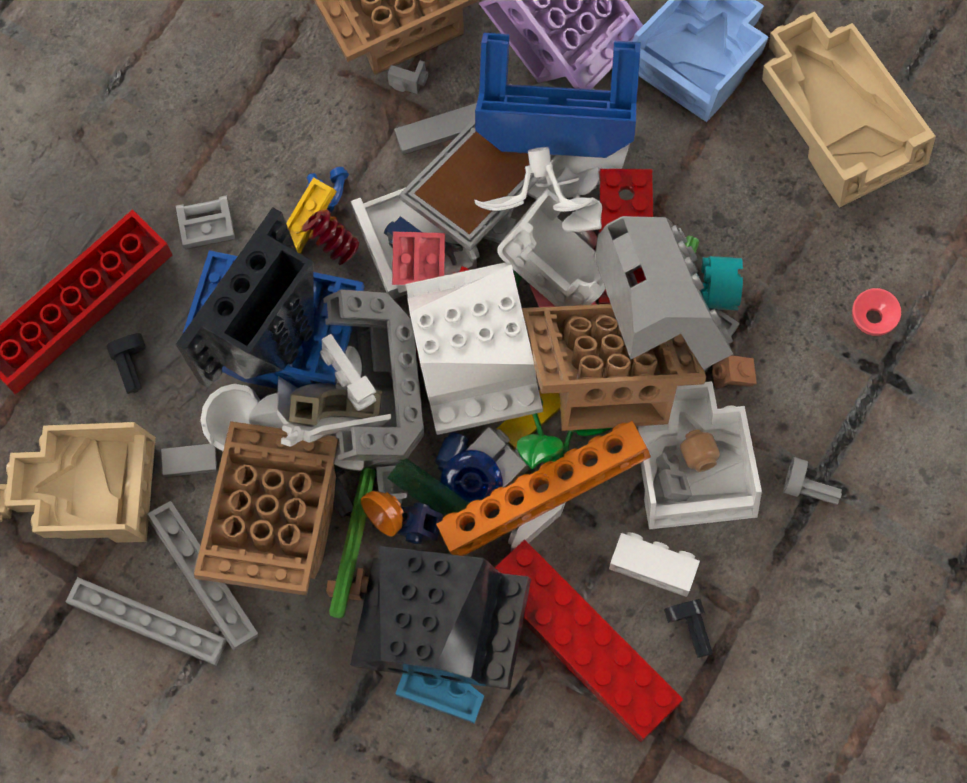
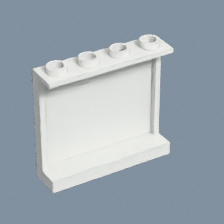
(373, 220)

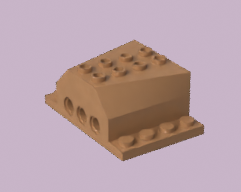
(391, 28)
(588, 364)
(269, 511)

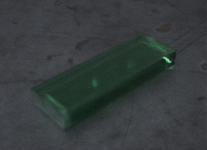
(426, 488)

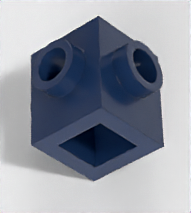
(420, 523)

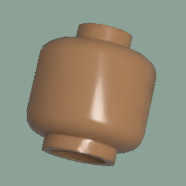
(700, 450)

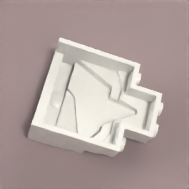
(719, 494)

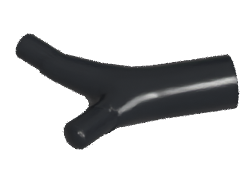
(450, 248)

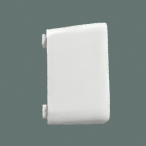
(551, 258)

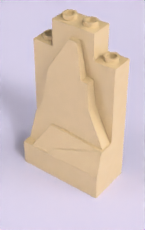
(845, 108)

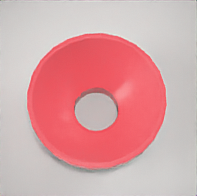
(880, 301)

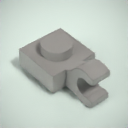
(502, 228)

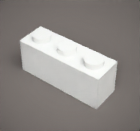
(654, 563)

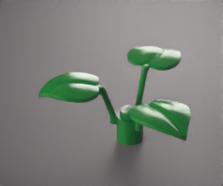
(544, 448)

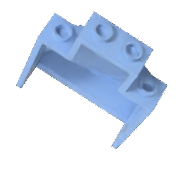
(700, 50)

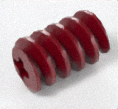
(332, 234)

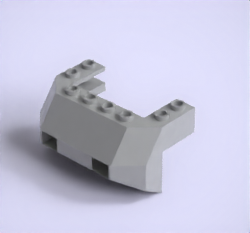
(669, 298)
(389, 361)

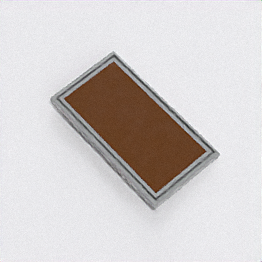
(464, 173)

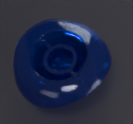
(472, 475)

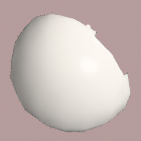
(226, 405)

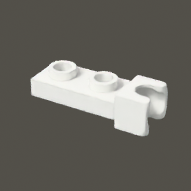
(359, 389)

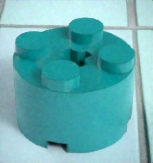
(722, 282)

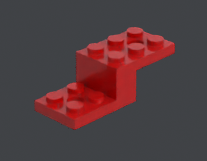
(613, 207)

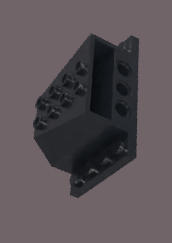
(255, 311)
(441, 618)

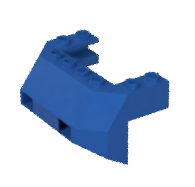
(555, 117)

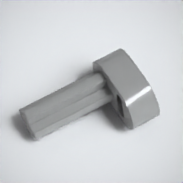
(797, 483)

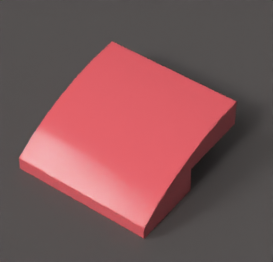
(417, 256)

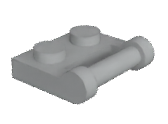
(208, 228)

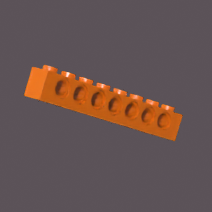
(558, 492)

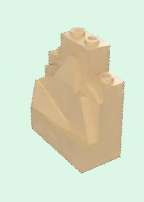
(85, 482)

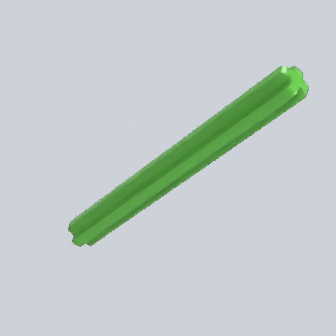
(351, 546)

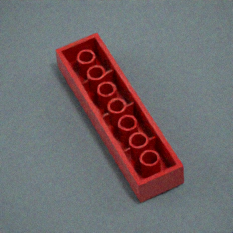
(78, 298)
(591, 646)

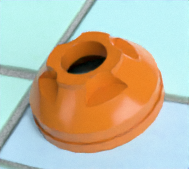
(383, 511)

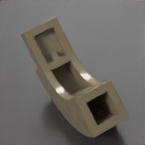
(324, 400)

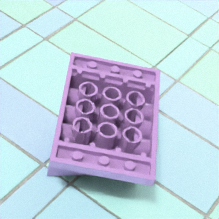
(564, 35)

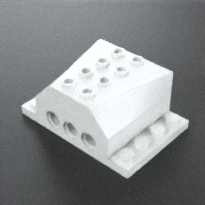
(473, 348)

